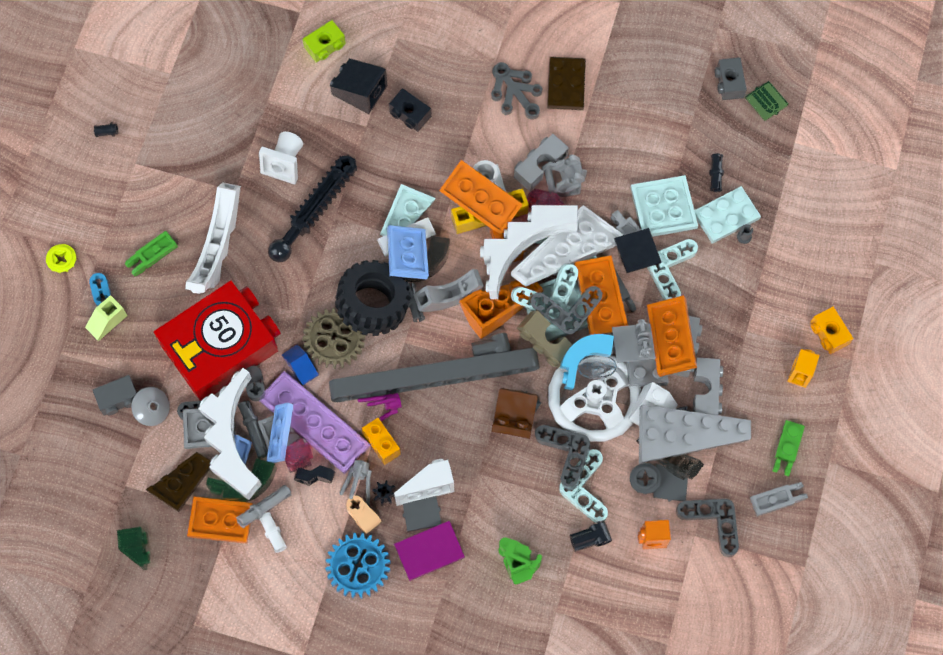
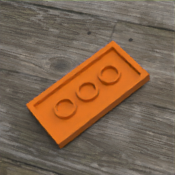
(480, 197)
(610, 310)
(672, 336)

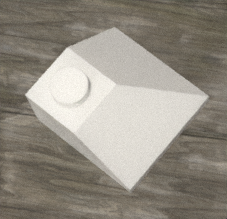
(653, 396)

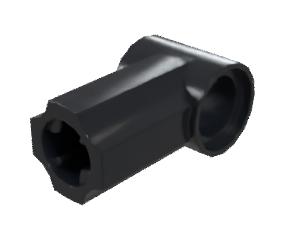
(596, 535)

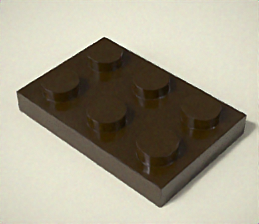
(566, 83)

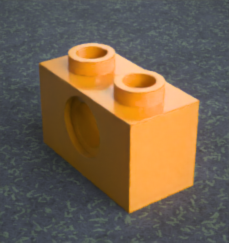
(831, 320)
(803, 368)
(381, 441)

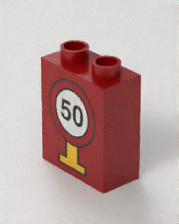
(218, 339)

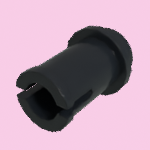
(105, 130)

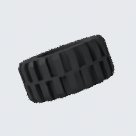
(367, 318)

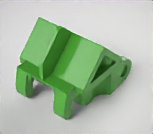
(518, 560)

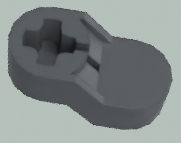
(255, 390)

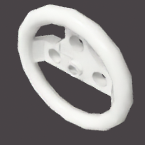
(615, 422)

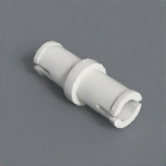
(273, 532)

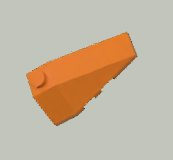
(489, 314)

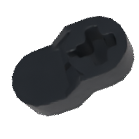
(310, 477)

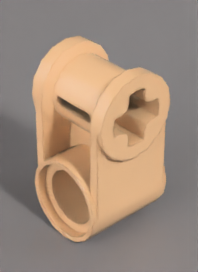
(365, 516)

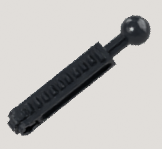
(280, 249)

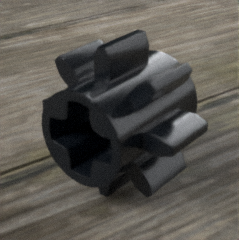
(380, 489)

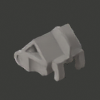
(571, 175)

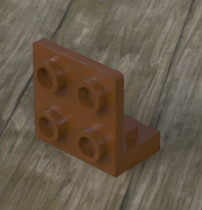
(514, 413)

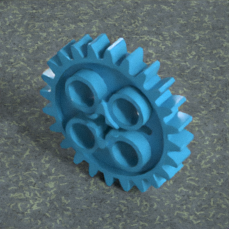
(341, 559)

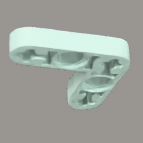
(666, 263)
(554, 296)
(580, 491)

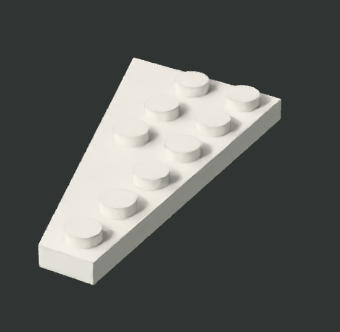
(592, 238)

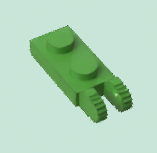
(151, 253)
(788, 446)

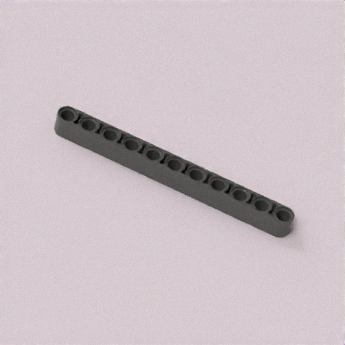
(434, 375)

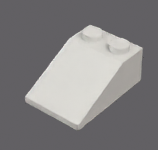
(431, 481)

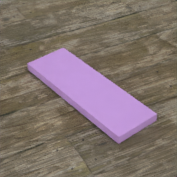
(316, 423)

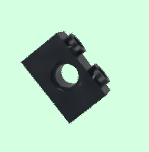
(406, 101)

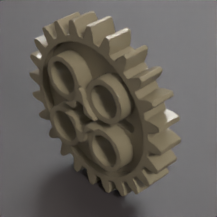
(330, 354)

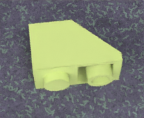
(105, 318)

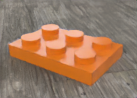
(217, 520)

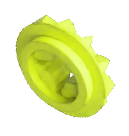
(61, 250)

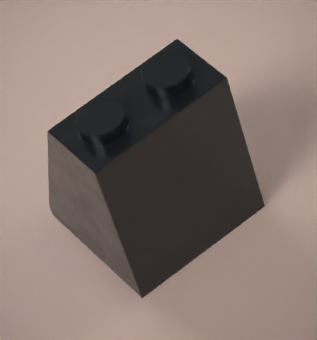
(359, 84)

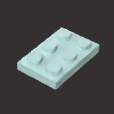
(726, 214)

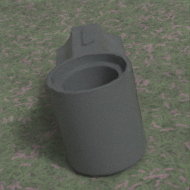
(497, 344)

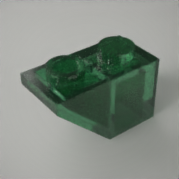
(133, 545)

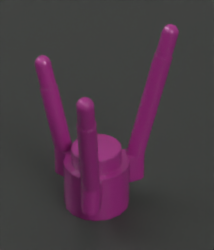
(390, 401)

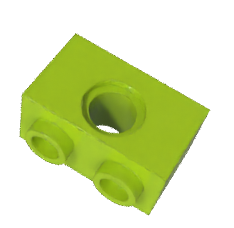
(329, 33)

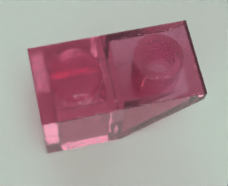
(542, 197)
(298, 455)

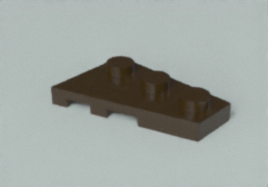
(182, 482)

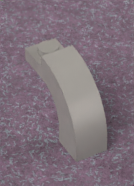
(448, 295)

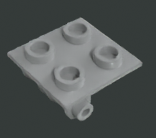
(633, 342)

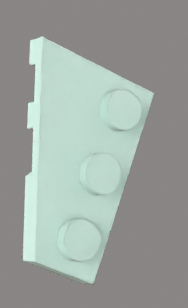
(407, 208)

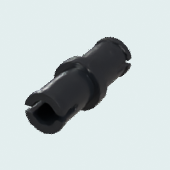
(716, 172)

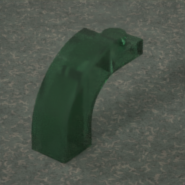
(262, 470)

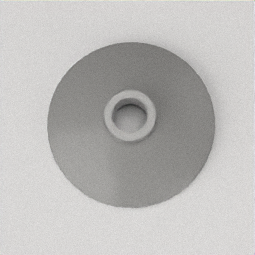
(141, 406)

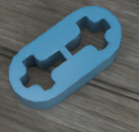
(96, 291)

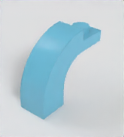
(590, 345)

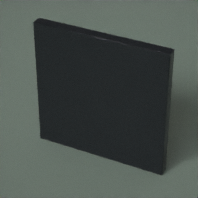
(637, 250)

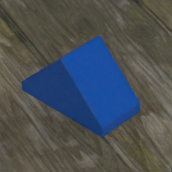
(300, 364)

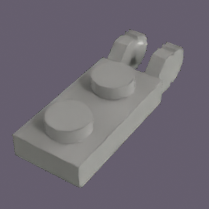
(776, 499)

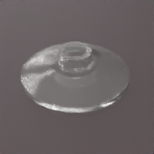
(597, 367)

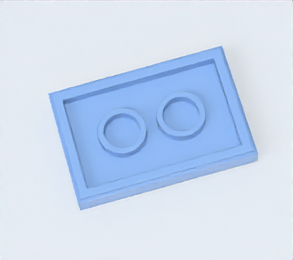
(407, 252)

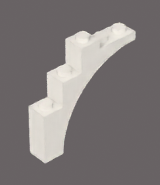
(542, 222)
(215, 249)
(221, 436)

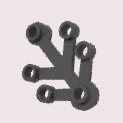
(515, 88)

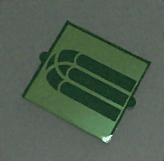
(766, 101)

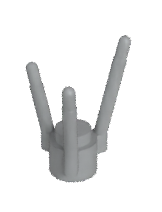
(359, 472)

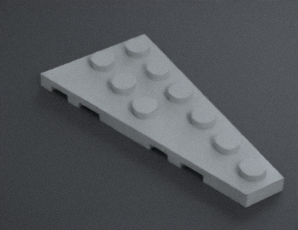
(680, 432)

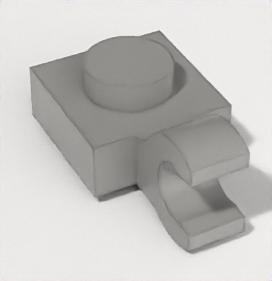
(624, 226)

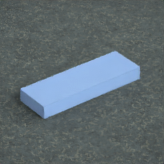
(280, 433)

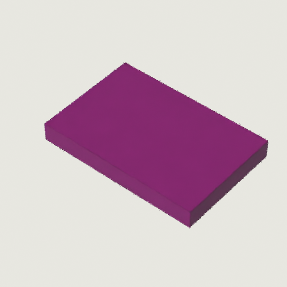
(429, 551)

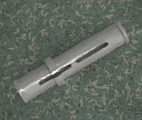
(257, 511)

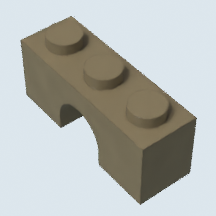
(534, 329)

